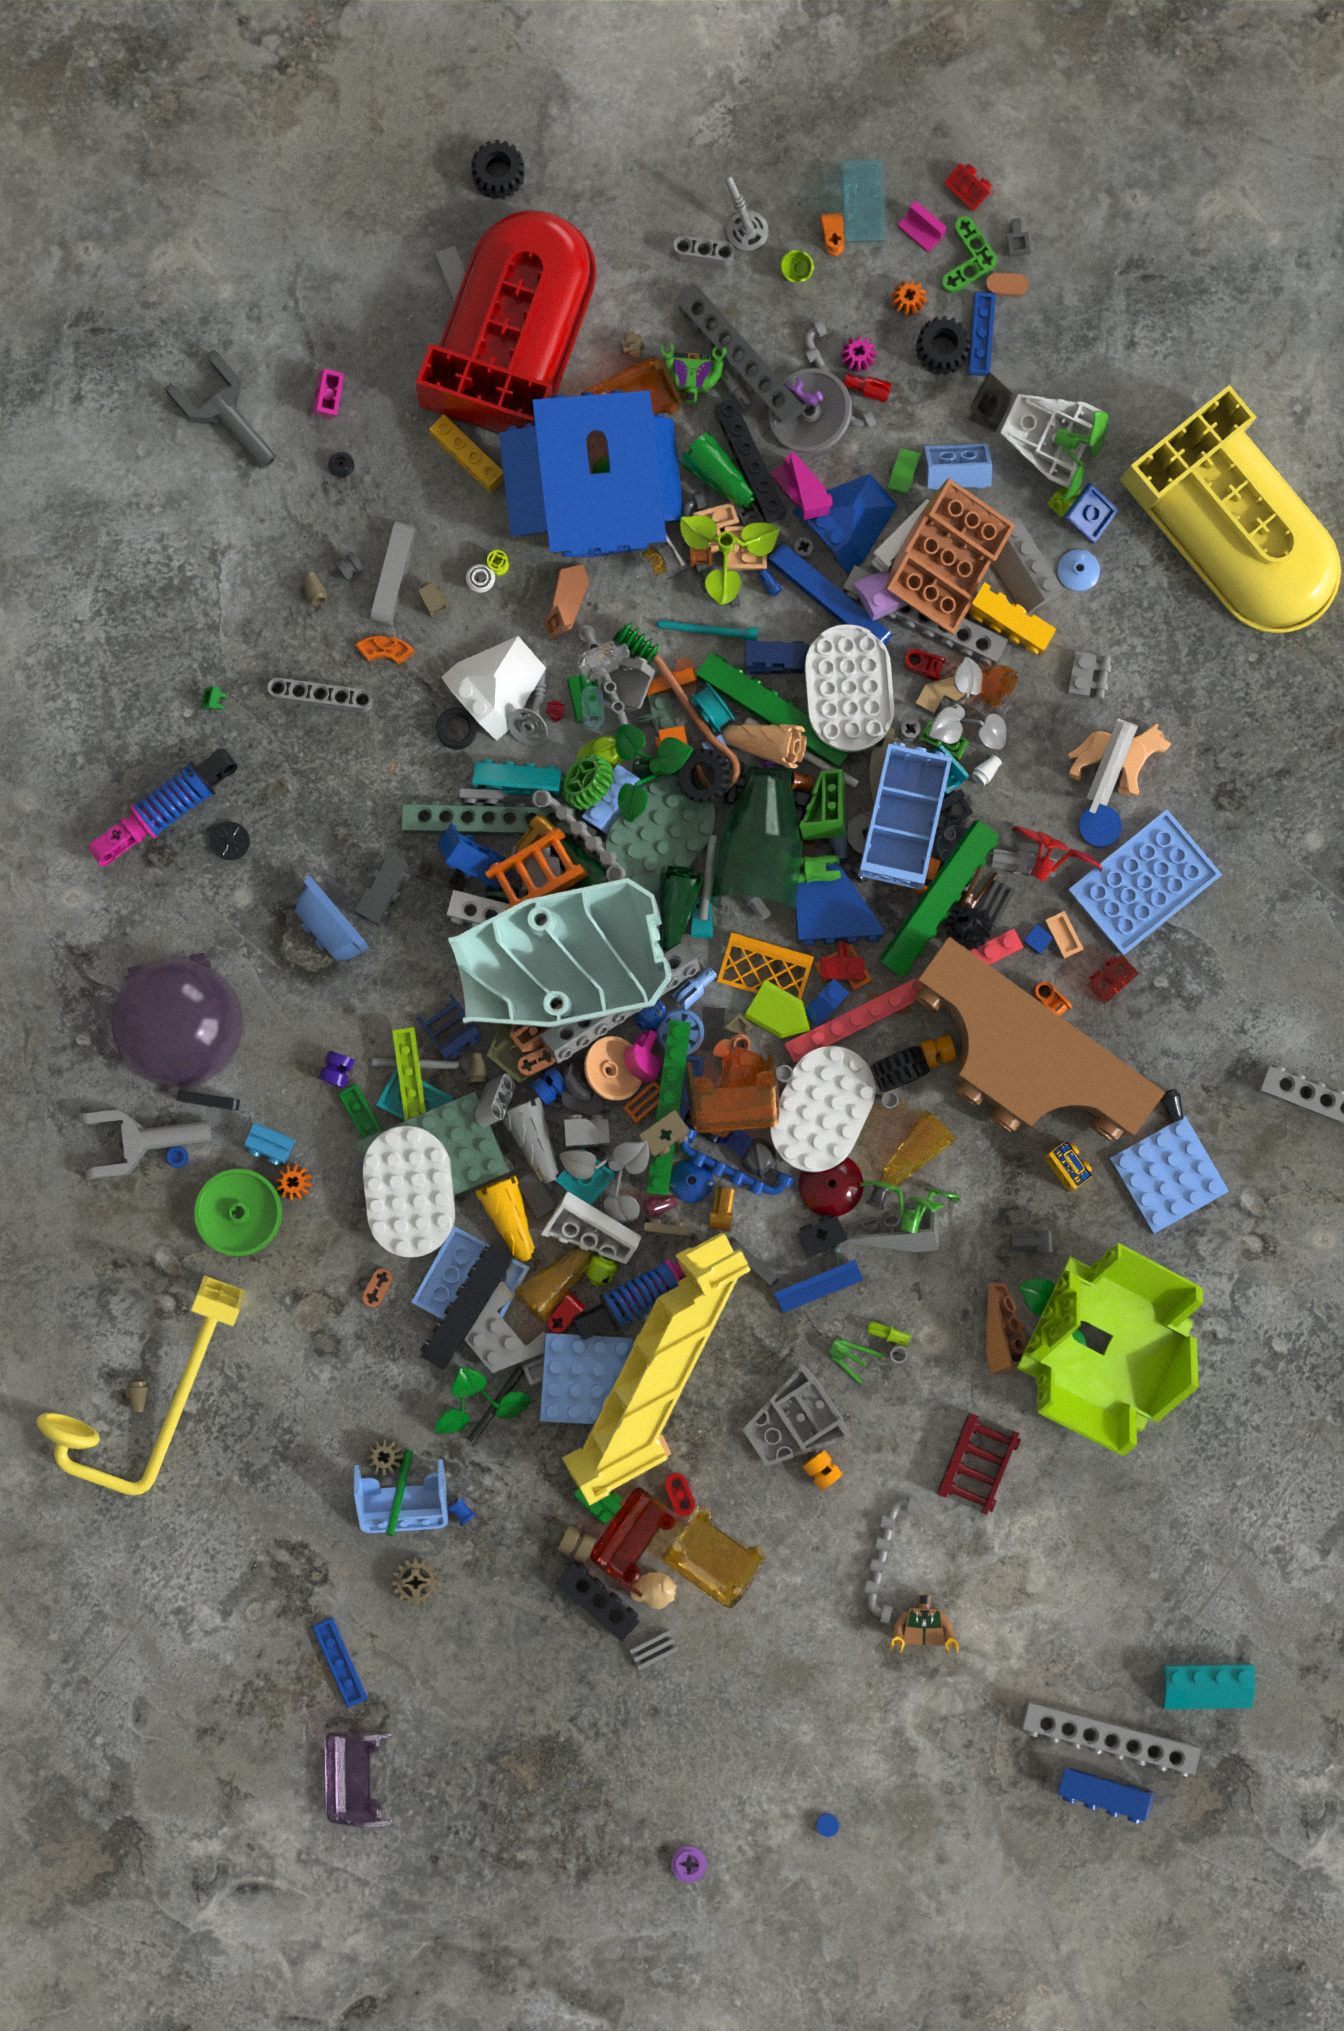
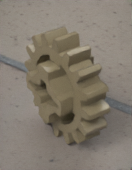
(416, 1571)

